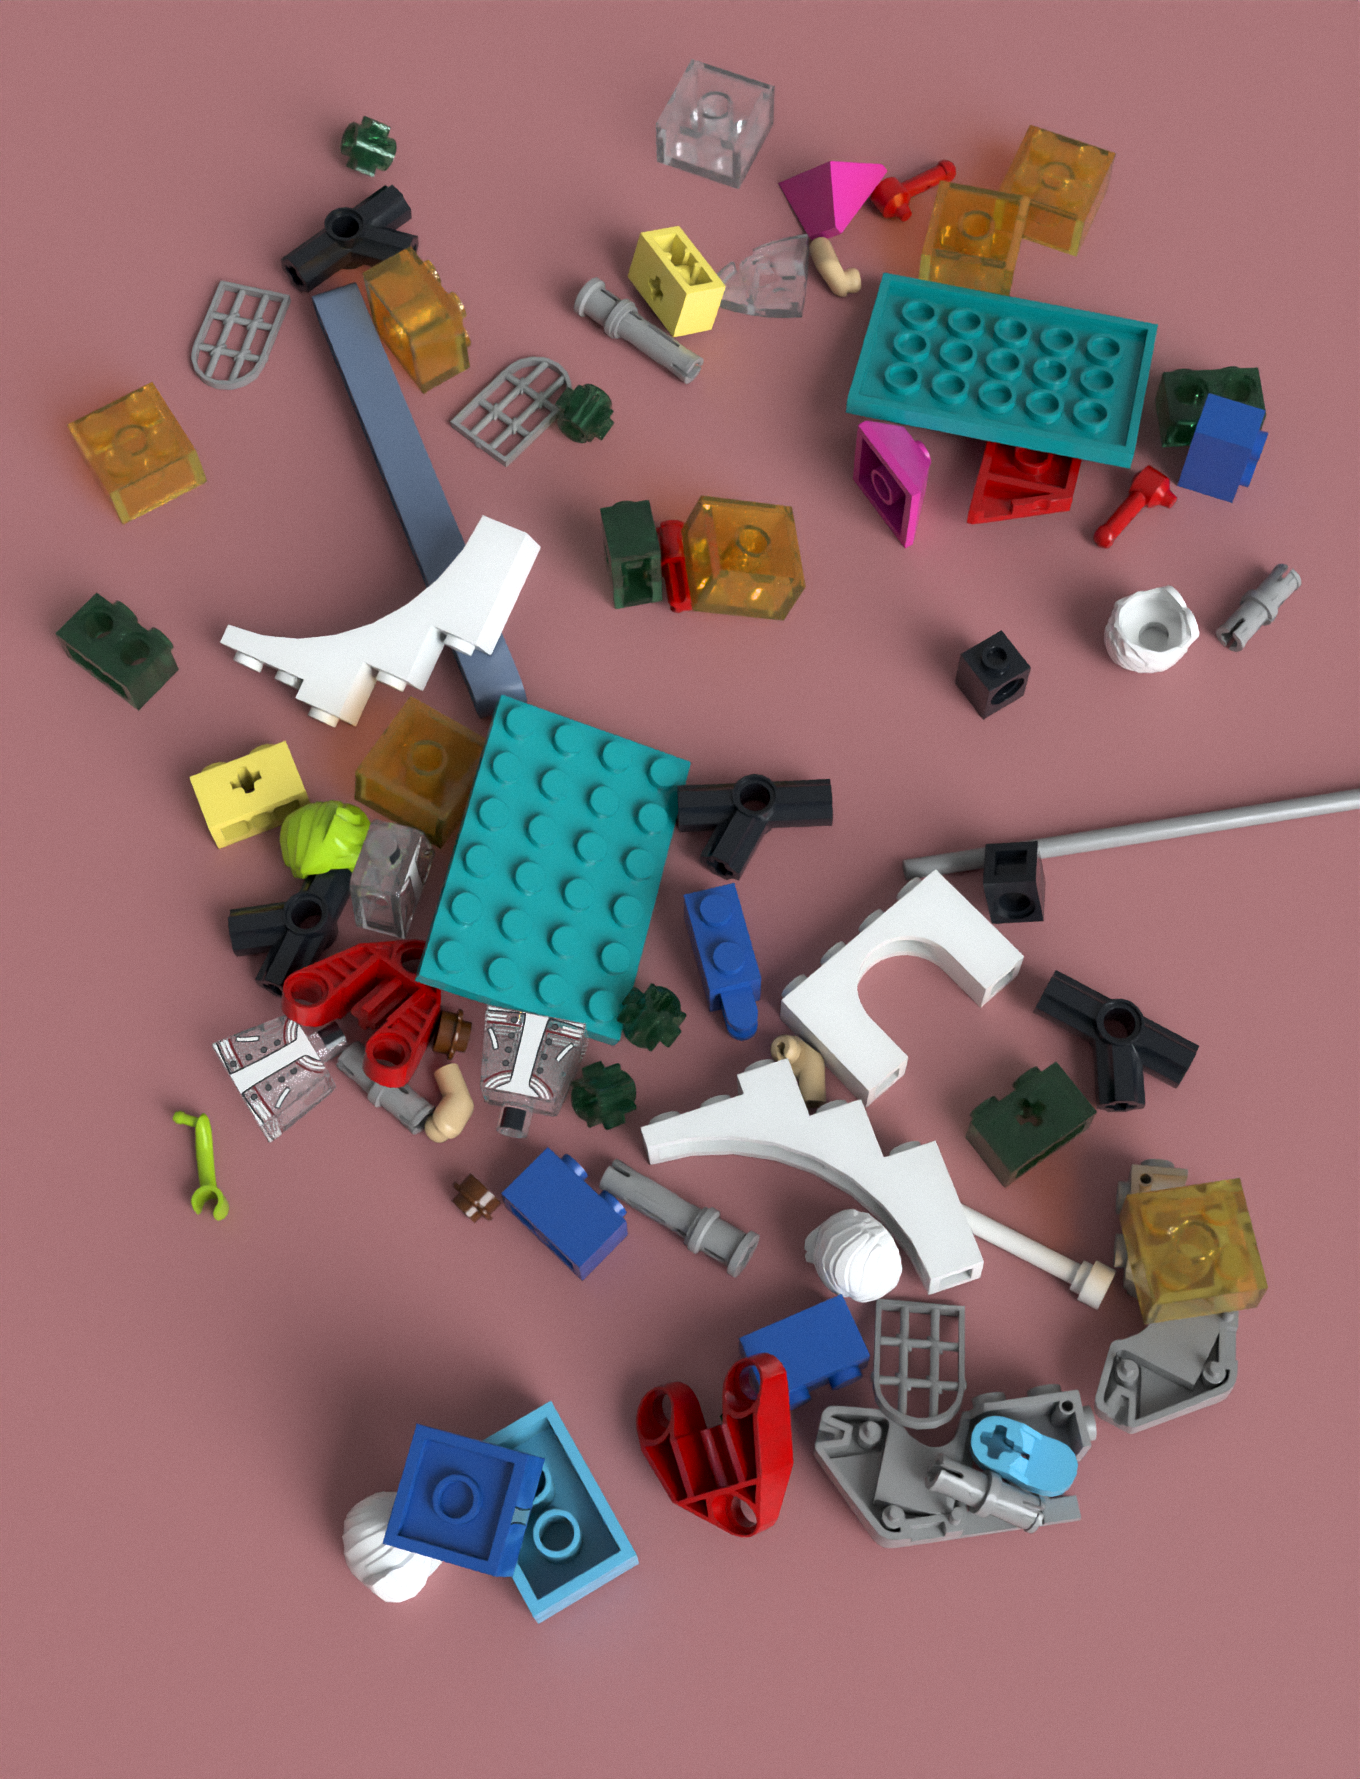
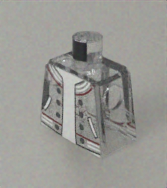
(394, 868)
(528, 1065)
(281, 1070)

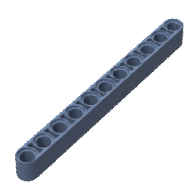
(407, 473)

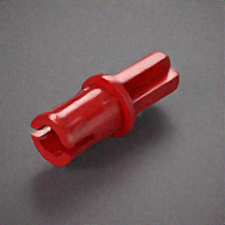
(673, 565)

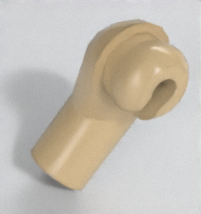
(830, 269)
(807, 1067)
(454, 1108)

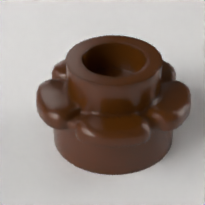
(451, 1033)
(475, 1199)

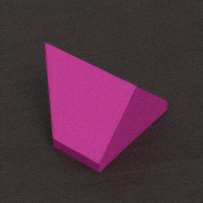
(831, 195)

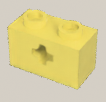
(676, 281)
(240, 815)

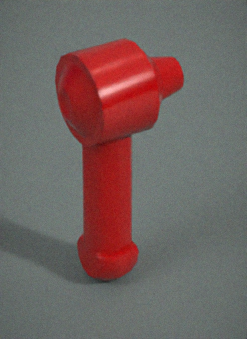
(894, 197)
(1147, 489)

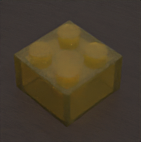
(1064, 185)
(974, 238)
(418, 318)
(137, 453)
(742, 558)
(421, 771)
(1192, 1251)

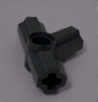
(352, 239)
(741, 830)
(277, 928)
(1116, 1061)

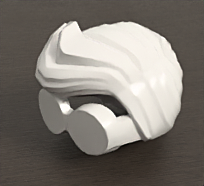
(1150, 630)
(854, 1256)
(383, 1569)

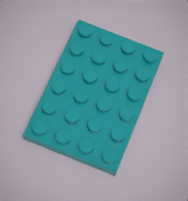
(1004, 370)
(554, 870)

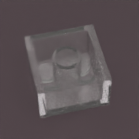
(715, 123)

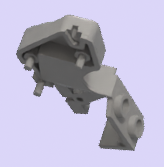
(1171, 1363)
(885, 1468)

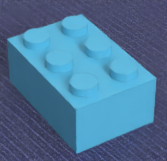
(571, 1531)

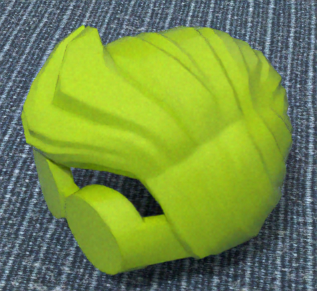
(323, 837)

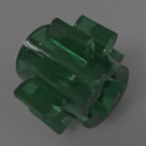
(368, 146)
(584, 413)
(651, 1017)
(603, 1095)

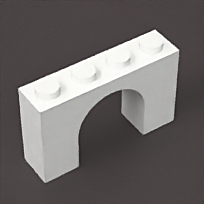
(925, 922)

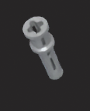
(622, 320)
(699, 1227)

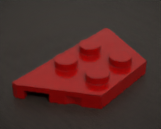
(1021, 484)

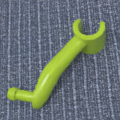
(205, 1165)

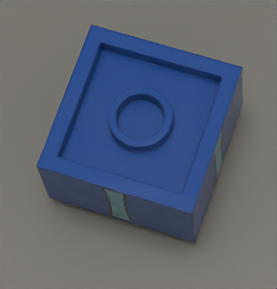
(464, 1501)

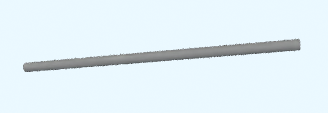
(1148, 831)

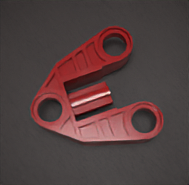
(375, 989)
(732, 1462)

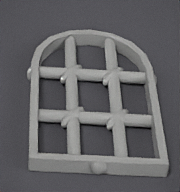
(252, 325)
(514, 424)
(906, 1344)

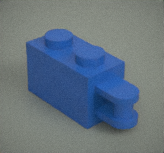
(724, 957)

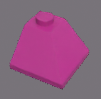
(892, 475)

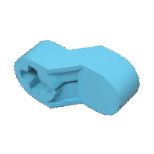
(1048, 1463)

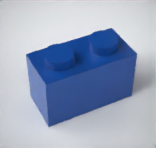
(1223, 448)
(567, 1212)
(814, 1347)

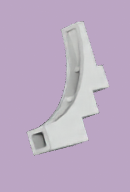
(459, 610)
(771, 1122)

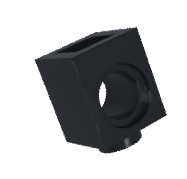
(992, 674)
(1014, 882)

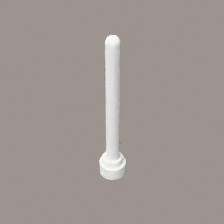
(1085, 1279)

